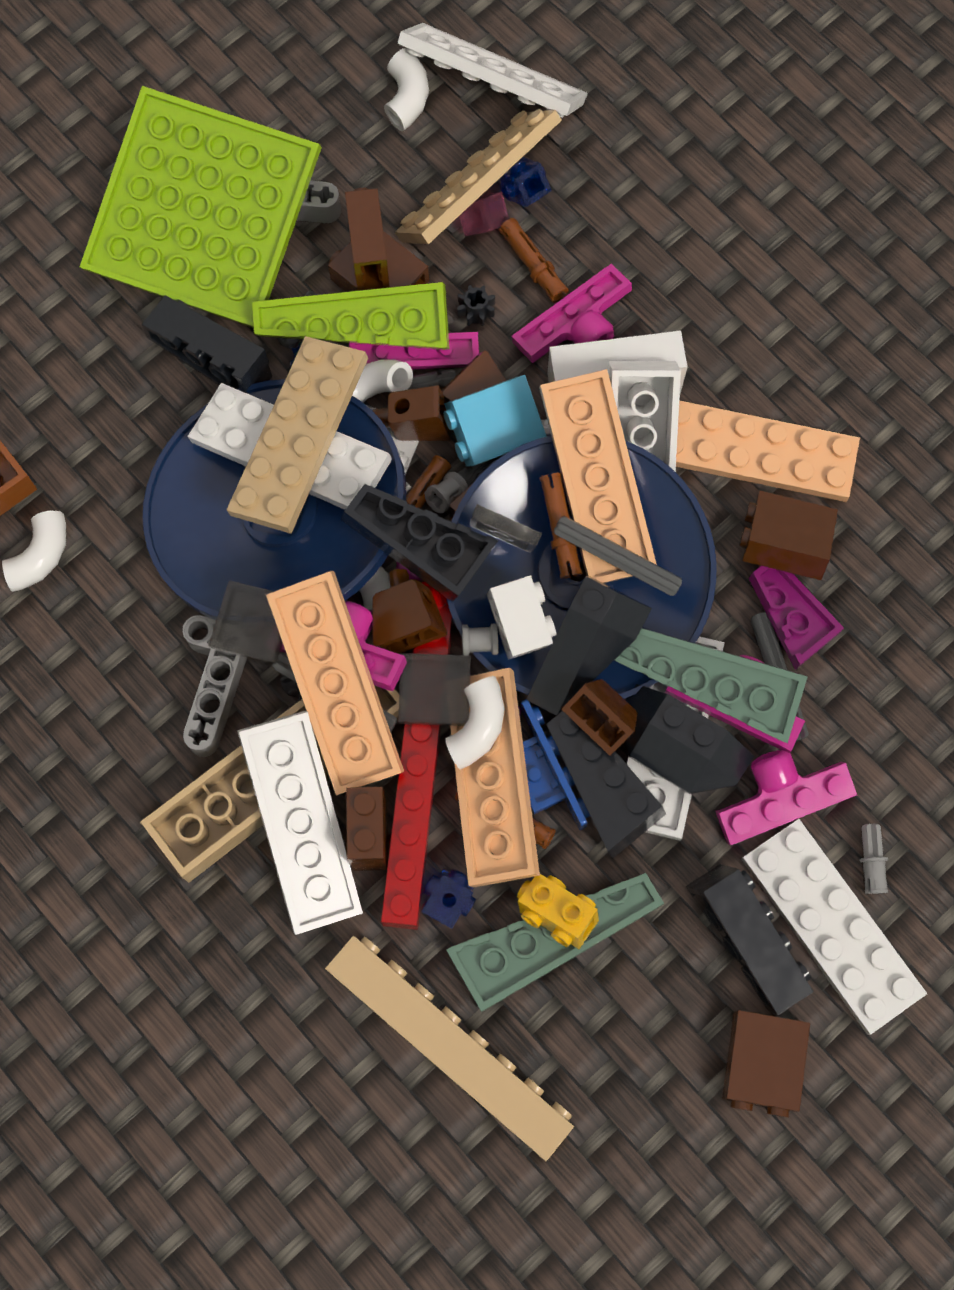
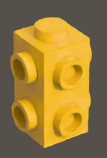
(553, 907)

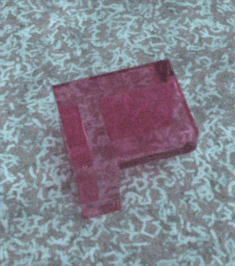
(484, 214)

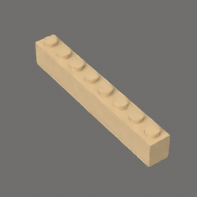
(450, 1048)

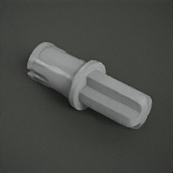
(873, 860)

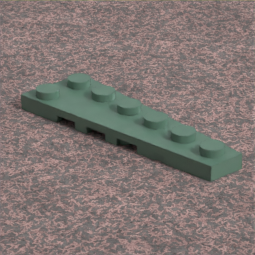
(732, 684)
(520, 954)

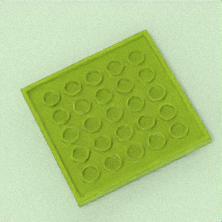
(200, 206)

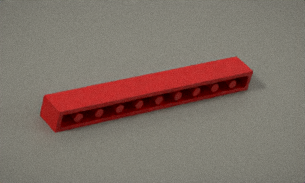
(414, 804)

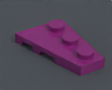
(795, 614)

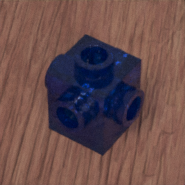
(525, 182)
(443, 908)

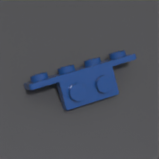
(546, 779)

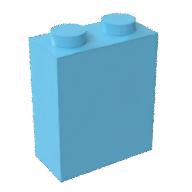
(493, 421)

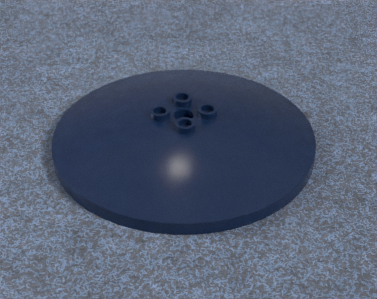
(677, 535)
(204, 547)

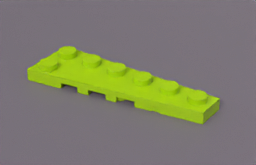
(382, 316)

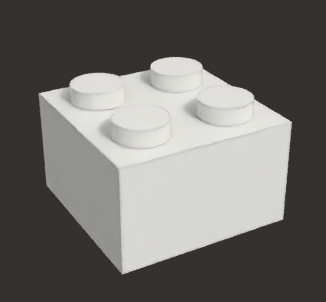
(521, 617)

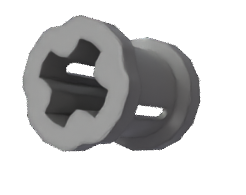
(445, 492)
(480, 639)

